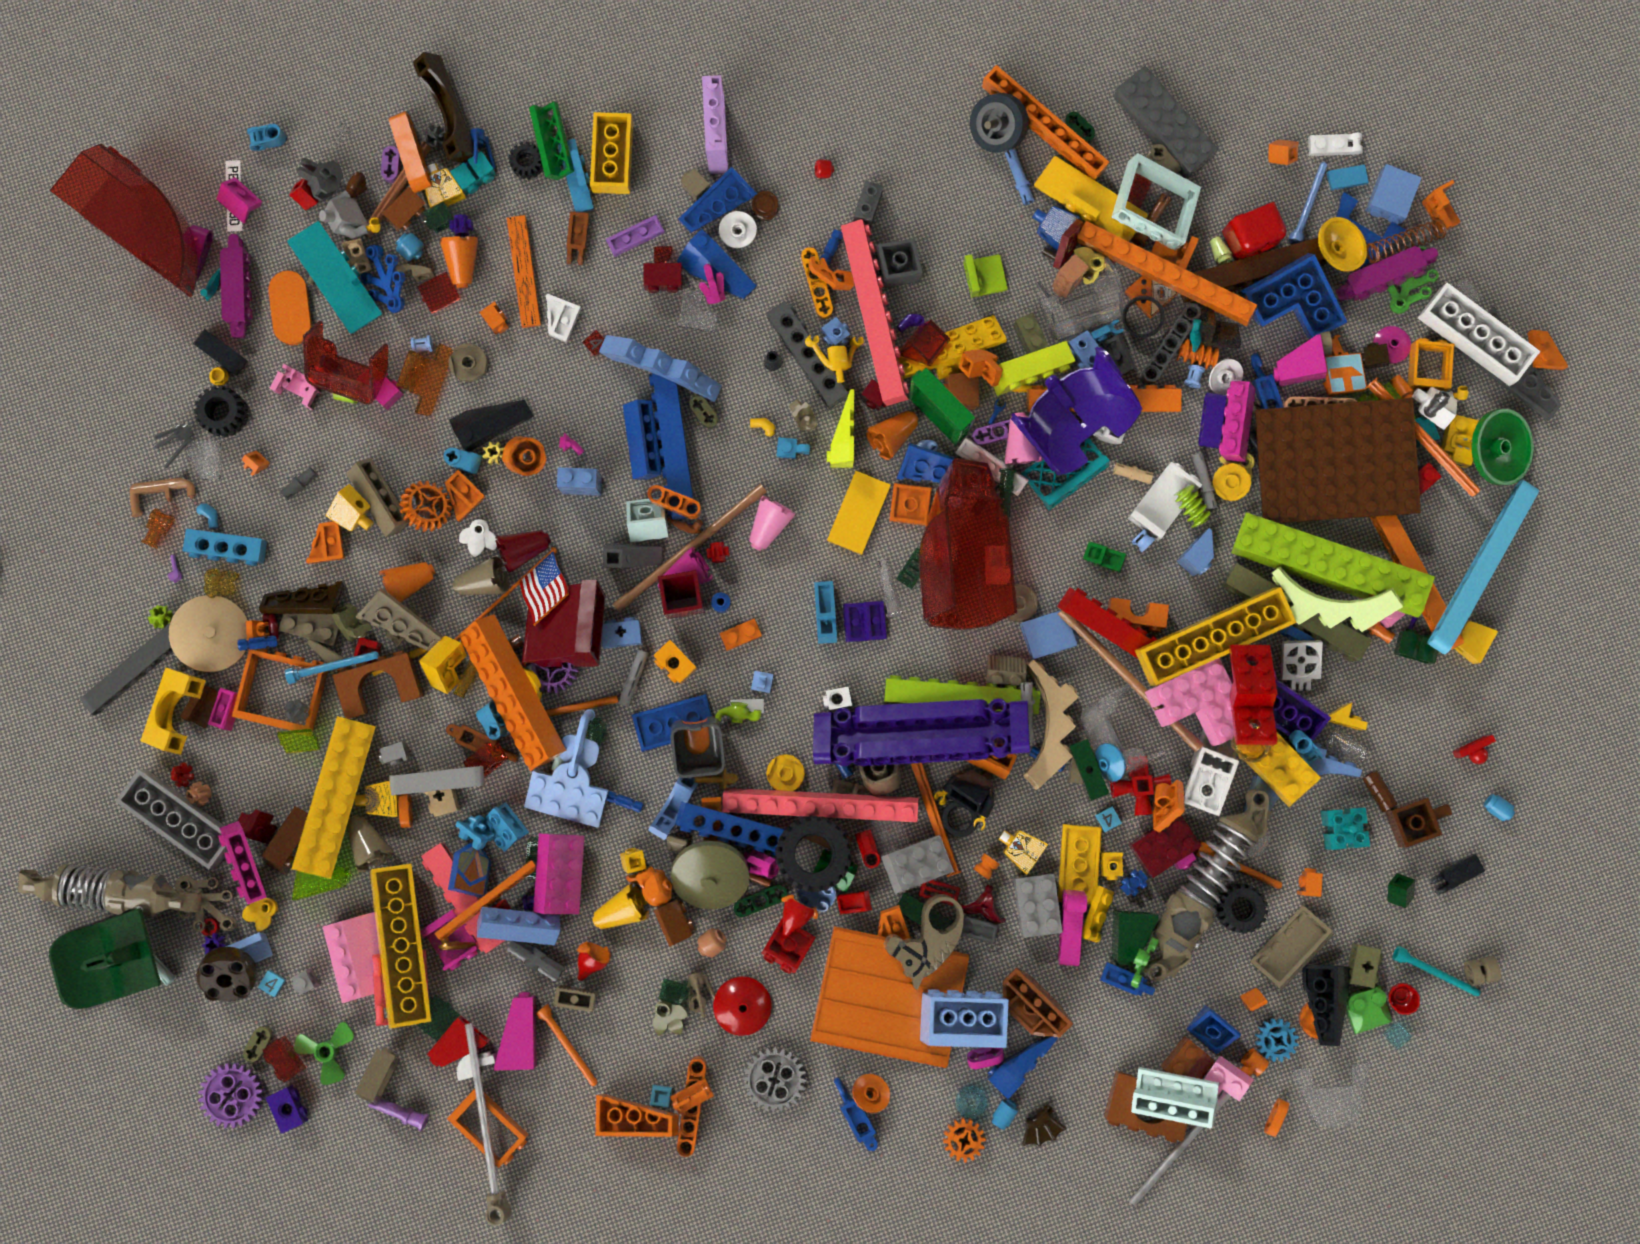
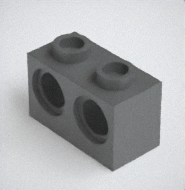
(868, 202)

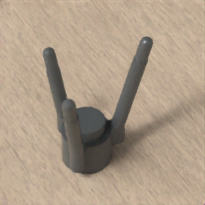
(180, 431)

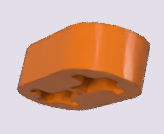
(405, 810)
(1276, 1117)

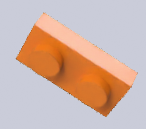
(740, 634)

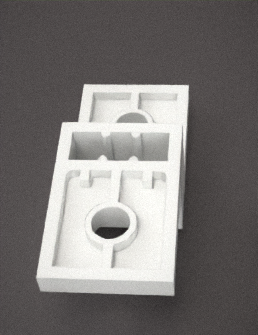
(1211, 767)

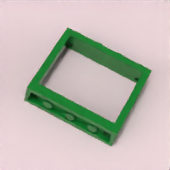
(940, 406)

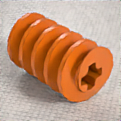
(1202, 355)

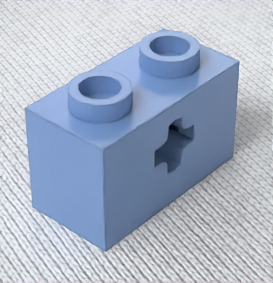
(632, 637)

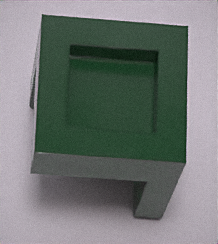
(1401, 890)

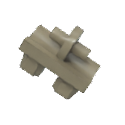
(803, 416)

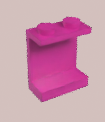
(450, 958)

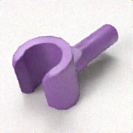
(175, 575)

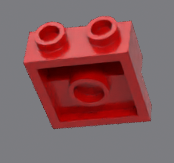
(787, 950)

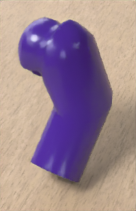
(910, 320)

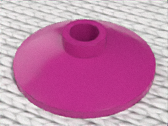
(1395, 353)

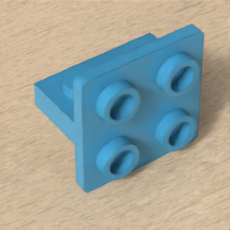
(505, 826)

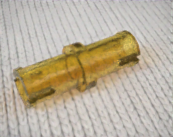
(465, 680)

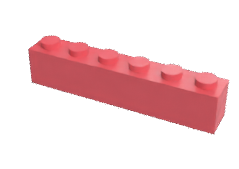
(439, 862)

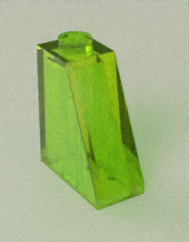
(309, 885)

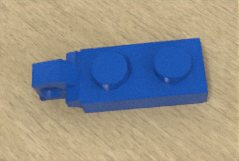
(1122, 979)

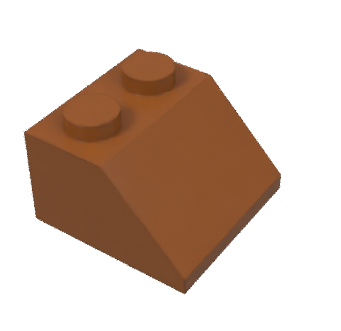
(674, 922)
(1188, 1060)

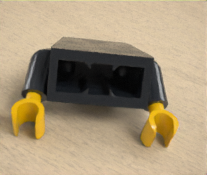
(972, 792)

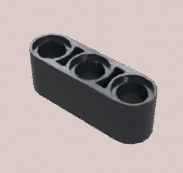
(220, 352)

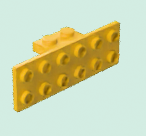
(1084, 197)
(975, 335)

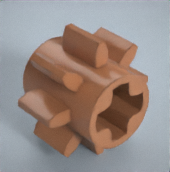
(198, 794)

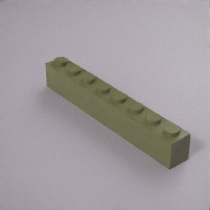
(1338, 638)

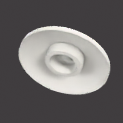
(734, 221)
(1231, 370)

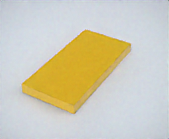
(858, 512)
(1079, 860)

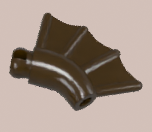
(1042, 1127)

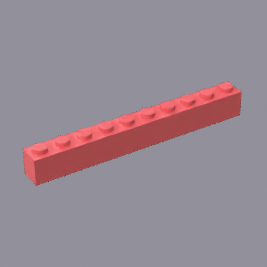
(874, 312)
(820, 804)

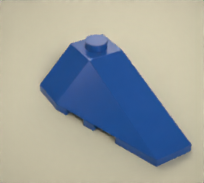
(705, 250)
(1010, 1073)

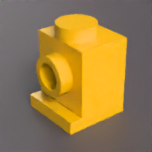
(1108, 858)
(632, 860)

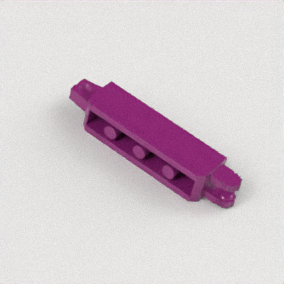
(1386, 273)
(235, 286)

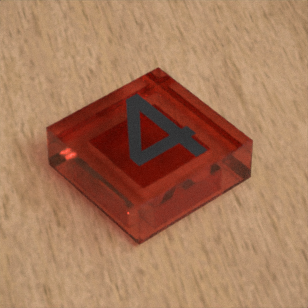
(594, 342)

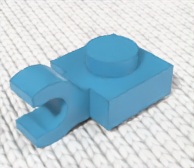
(1101, 334)
(788, 448)

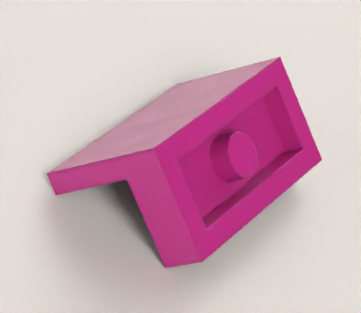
(238, 199)

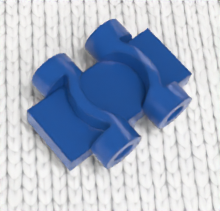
(1130, 885)

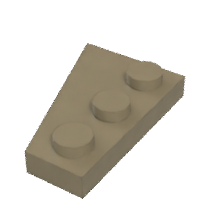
(311, 626)

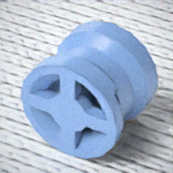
(1144, 542)

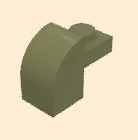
(348, 624)

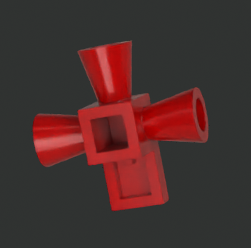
(1139, 785)

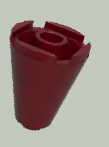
(521, 547)

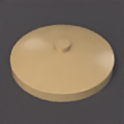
(207, 633)

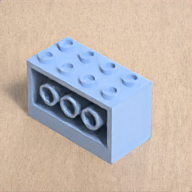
(980, 1027)

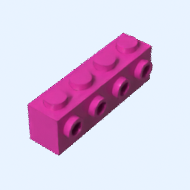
(1238, 421)
(243, 863)

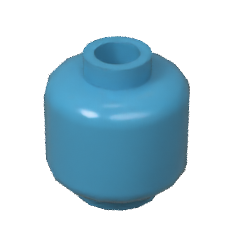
(409, 247)

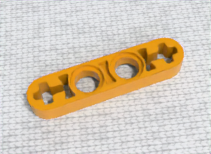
(816, 283)

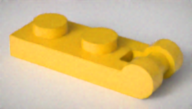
(1097, 914)

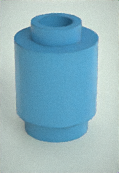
(1499, 807)
(1004, 1114)

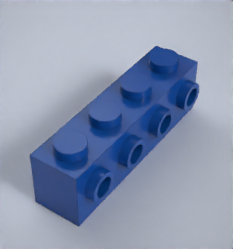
(642, 439)

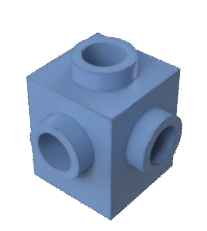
(835, 333)

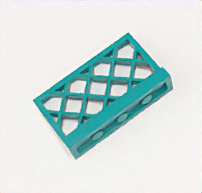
(1071, 485)

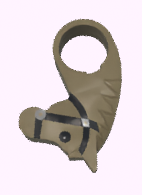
(926, 954)

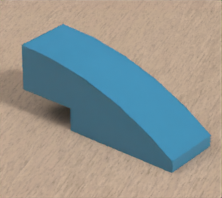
(825, 612)

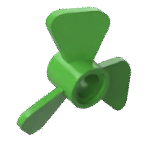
(331, 1070)

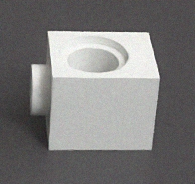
(845, 694)

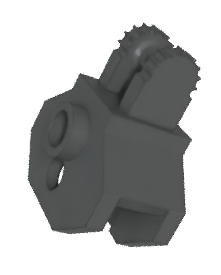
(321, 177)

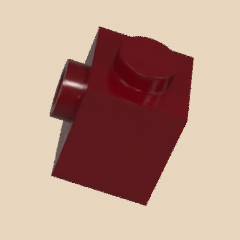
(873, 396)

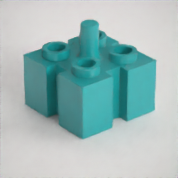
(1345, 828)

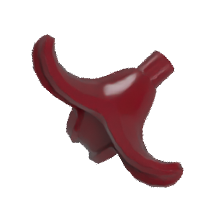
(985, 906)

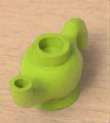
(738, 712)

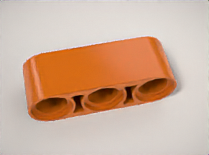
(666, 497)

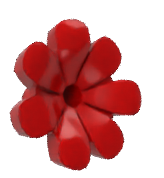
(181, 774)

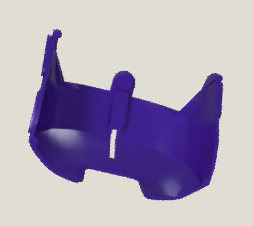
(1095, 395)

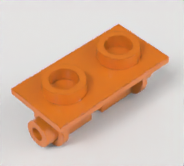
(691, 1096)

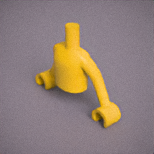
(837, 355)

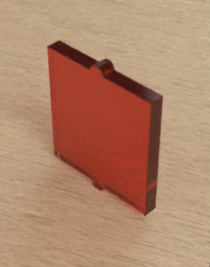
(438, 292)

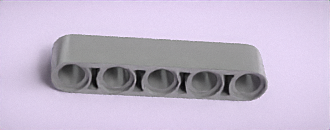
(437, 780)

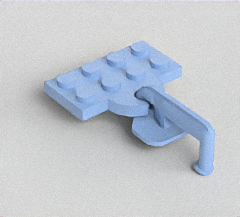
(564, 791)

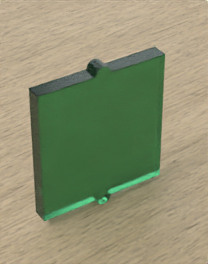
(441, 1018)

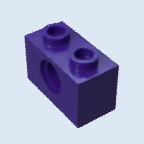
(284, 1119)

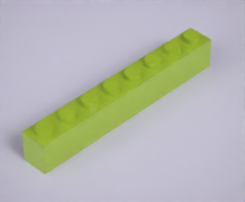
(919, 691)

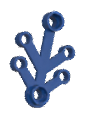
(393, 299)

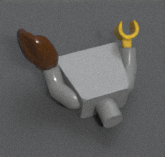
(344, 213)

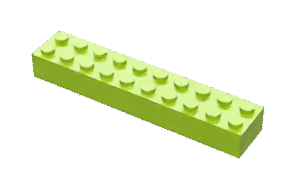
(1330, 563)

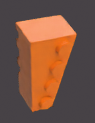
(629, 1118)

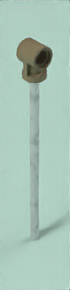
(496, 1199)

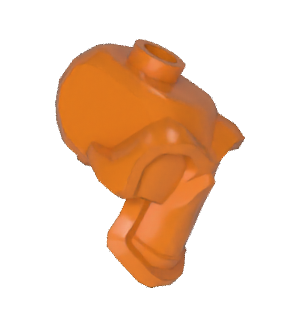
(654, 885)

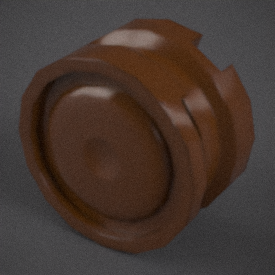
(765, 205)

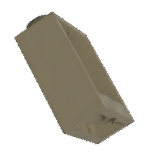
(377, 1075)

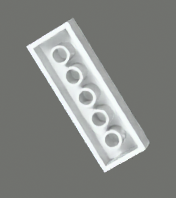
(1478, 334)

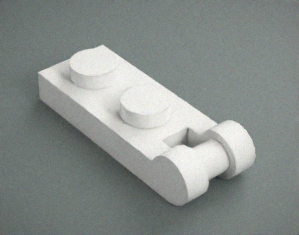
(1335, 144)

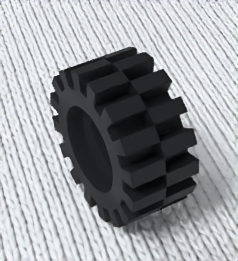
(515, 157)

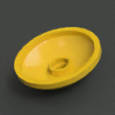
(1342, 244)

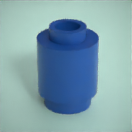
(721, 608)

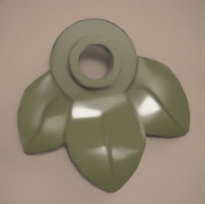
(669, 1020)

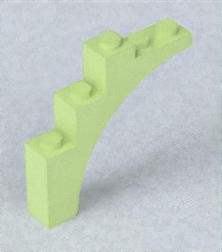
(1333, 611)

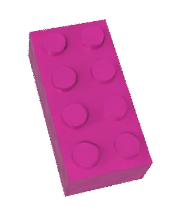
(558, 873)

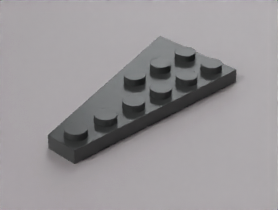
(1529, 388)

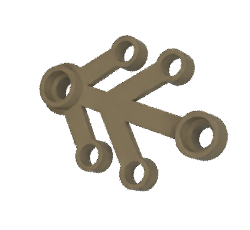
(205, 903)

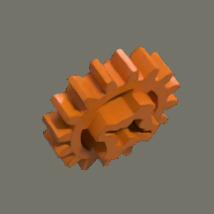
(972, 1143)

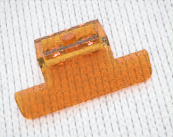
(425, 377)

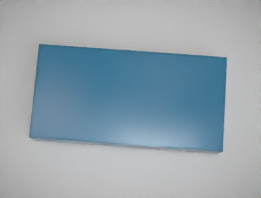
(1347, 177)

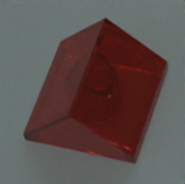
(925, 344)

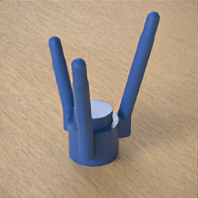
(478, 138)

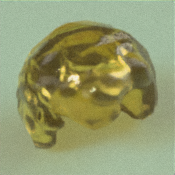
(1250, 753)

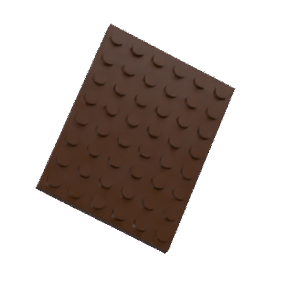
(1338, 461)

